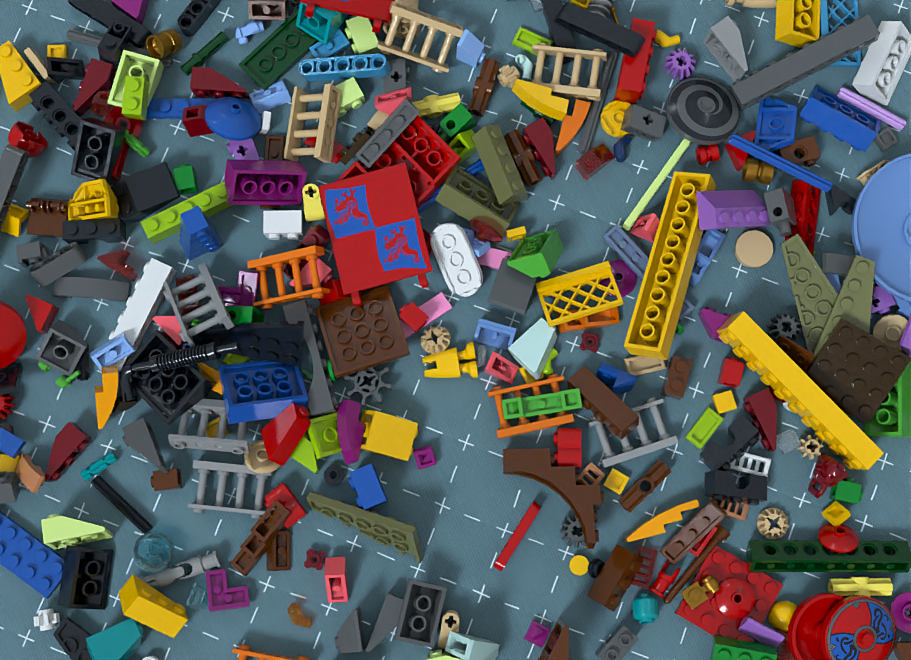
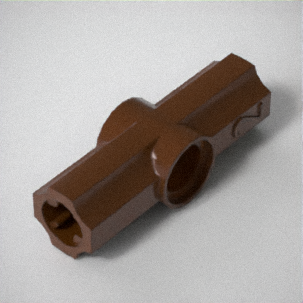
(483, 87)
(522, 158)
(653, 477)

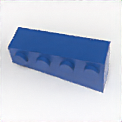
(198, 234)

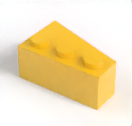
(16, 76)
(151, 607)

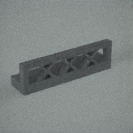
(387, 132)

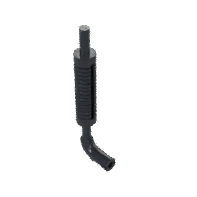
(172, 360)

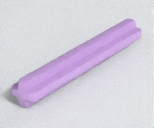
(871, 108)

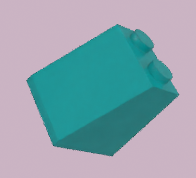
(322, 24)
(116, 642)

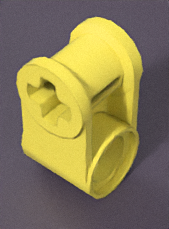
(312, 205)

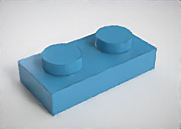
(336, 45)

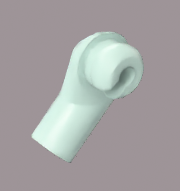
(526, 65)

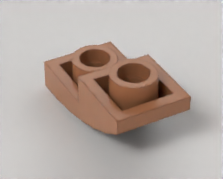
(29, 474)

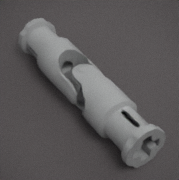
(168, 575)

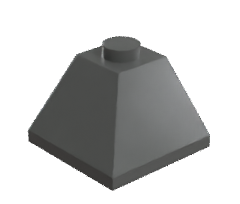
(62, 348)
(351, 635)

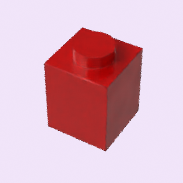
(413, 317)
(731, 372)

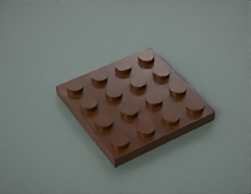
(362, 334)

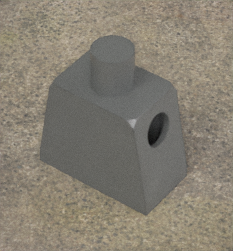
(781, 210)

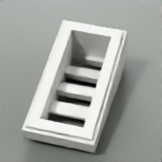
(767, 463)

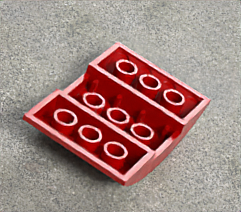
(426, 157)

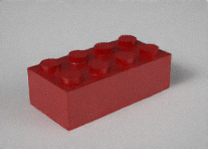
(635, 69)

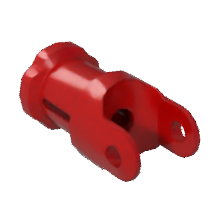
(663, 581)

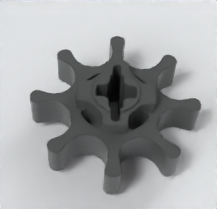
(373, 389)

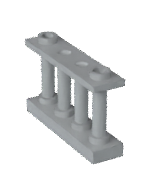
(216, 303)
(209, 408)
(646, 445)
(223, 471)

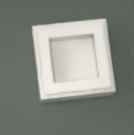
(266, 119)

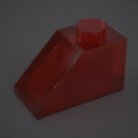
(594, 161)

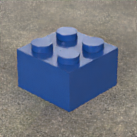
(368, 487)

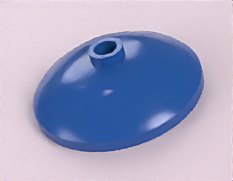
(233, 118)

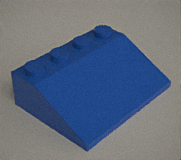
(260, 390)

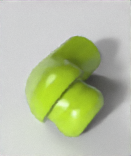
(548, 366)

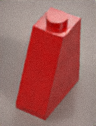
(285, 433)

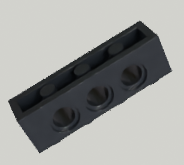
(46, 95)

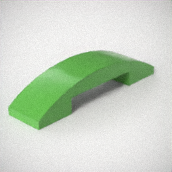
(541, 404)

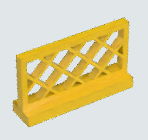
(574, 281)

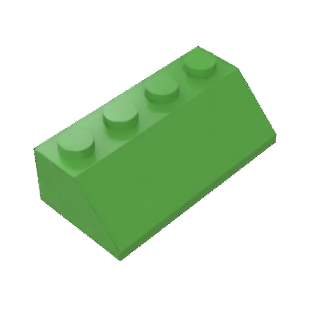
(894, 413)

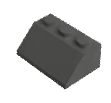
(420, 613)

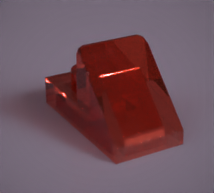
(116, 261)

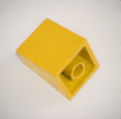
(388, 435)

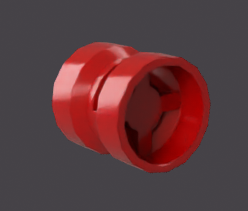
(707, 154)

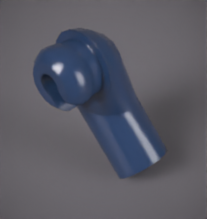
(619, 148)

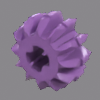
(683, 58)

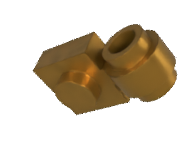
(695, 594)

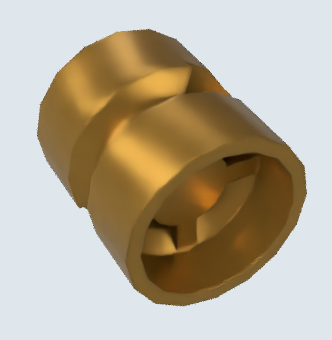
(163, 43)
(758, 171)

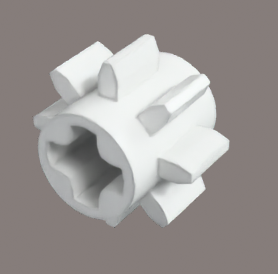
(46, 619)

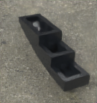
(559, 34)

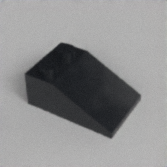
(97, 149)
(145, 192)

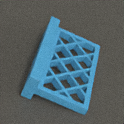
(825, 27)

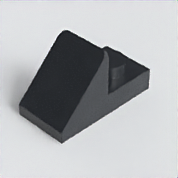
(64, 68)
(836, 198)

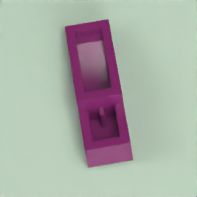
(349, 430)

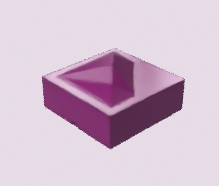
(424, 457)
(537, 634)

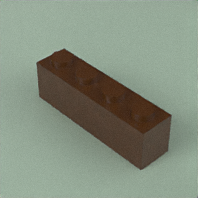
(603, 403)

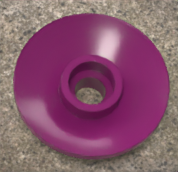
(628, 280)
(897, 610)

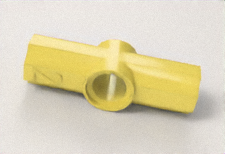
(435, 105)
(860, 586)

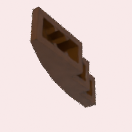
(261, 537)

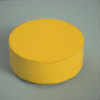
(578, 565)

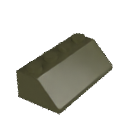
(499, 165)
(475, 200)

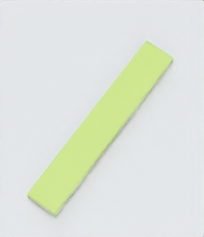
(656, 185)

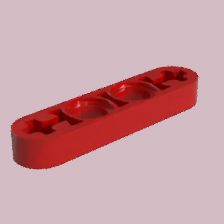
(517, 535)

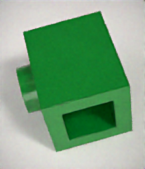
(185, 179)
(846, 491)

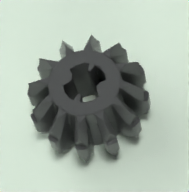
(777, 326)
(568, 531)

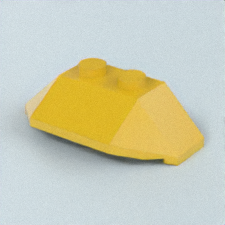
(93, 201)

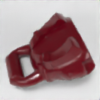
(827, 474)

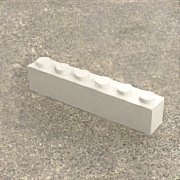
(143, 305)

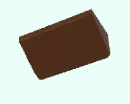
(279, 552)

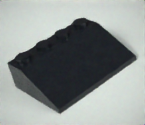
(172, 390)

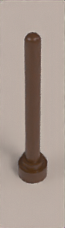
(720, 535)

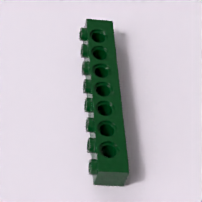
(814, 557)

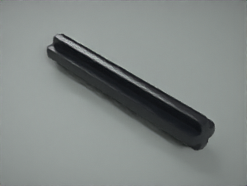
(121, 504)

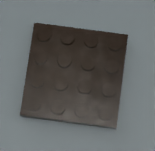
(856, 369)

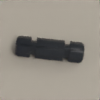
(83, 365)

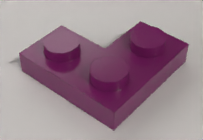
(245, 293)
(220, 596)

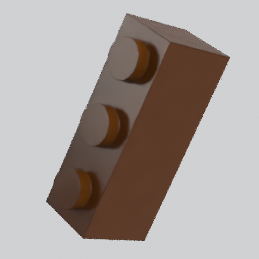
(615, 577)

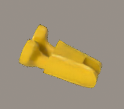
(448, 363)

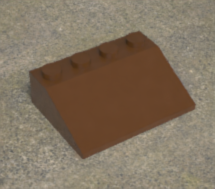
(557, 644)

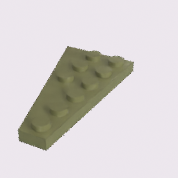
(810, 289)
(852, 301)
(371, 524)

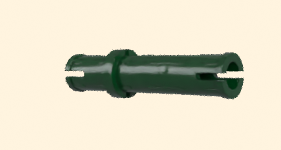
(210, 48)

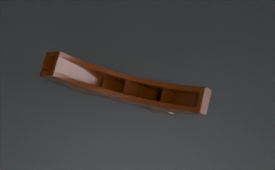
(539, 466)

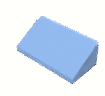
(271, 98)
(112, 351)

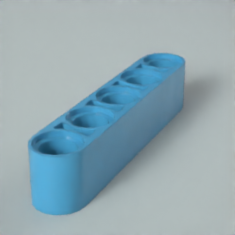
(337, 63)

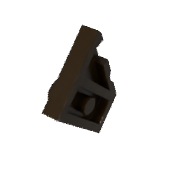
(358, 141)

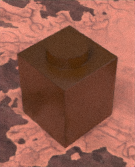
(167, 481)

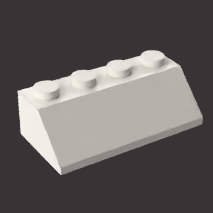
(884, 62)

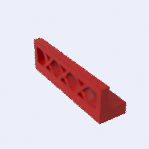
(803, 201)

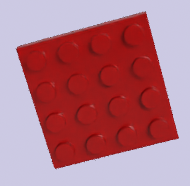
(708, 616)

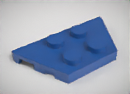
(775, 124)

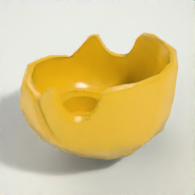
(780, 614)

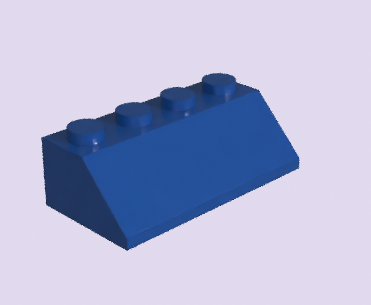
(840, 118)

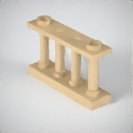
(417, 18)
(573, 90)
(326, 128)

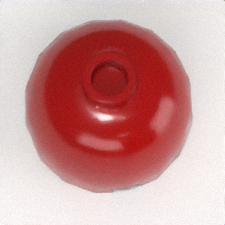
(23, 137)

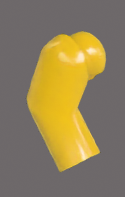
(666, 41)

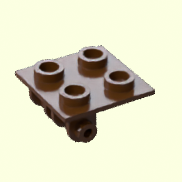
(46, 216)
(797, 353)

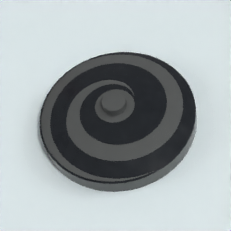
(702, 110)

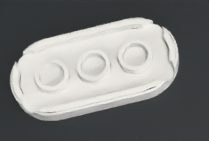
(456, 259)

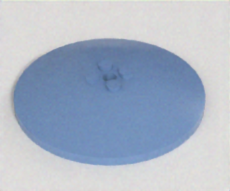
(884, 226)

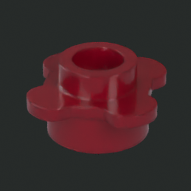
(589, 337)
(314, 554)

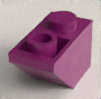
(712, 321)

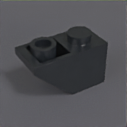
(114, 42)

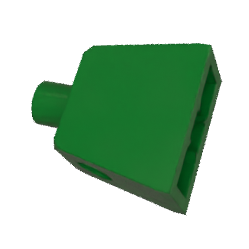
(458, 118)
(245, 314)

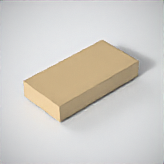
(38, 63)
(642, 365)

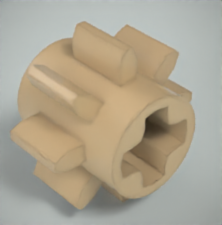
(508, 75)
(810, 452)

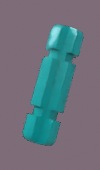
(98, 466)

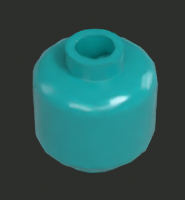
(645, 609)

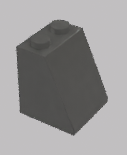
(511, 288)

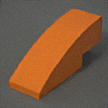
(572, 125)
(596, 320)

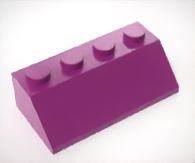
(264, 182)

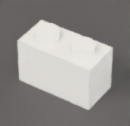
(283, 224)

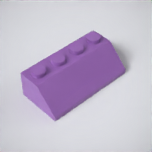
(731, 210)

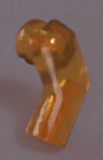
(296, 616)

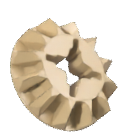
(442, 341)
(763, 523)

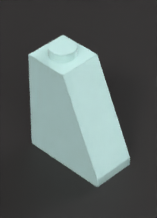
(534, 347)
(471, 647)

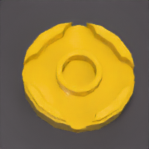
(612, 118)

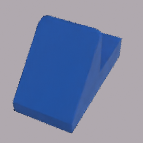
(618, 379)

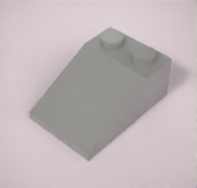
(727, 47)

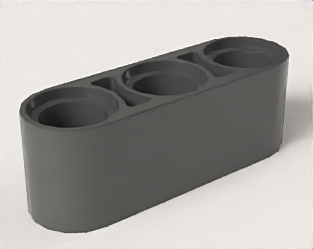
(58, 264)

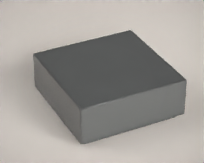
(885, 139)

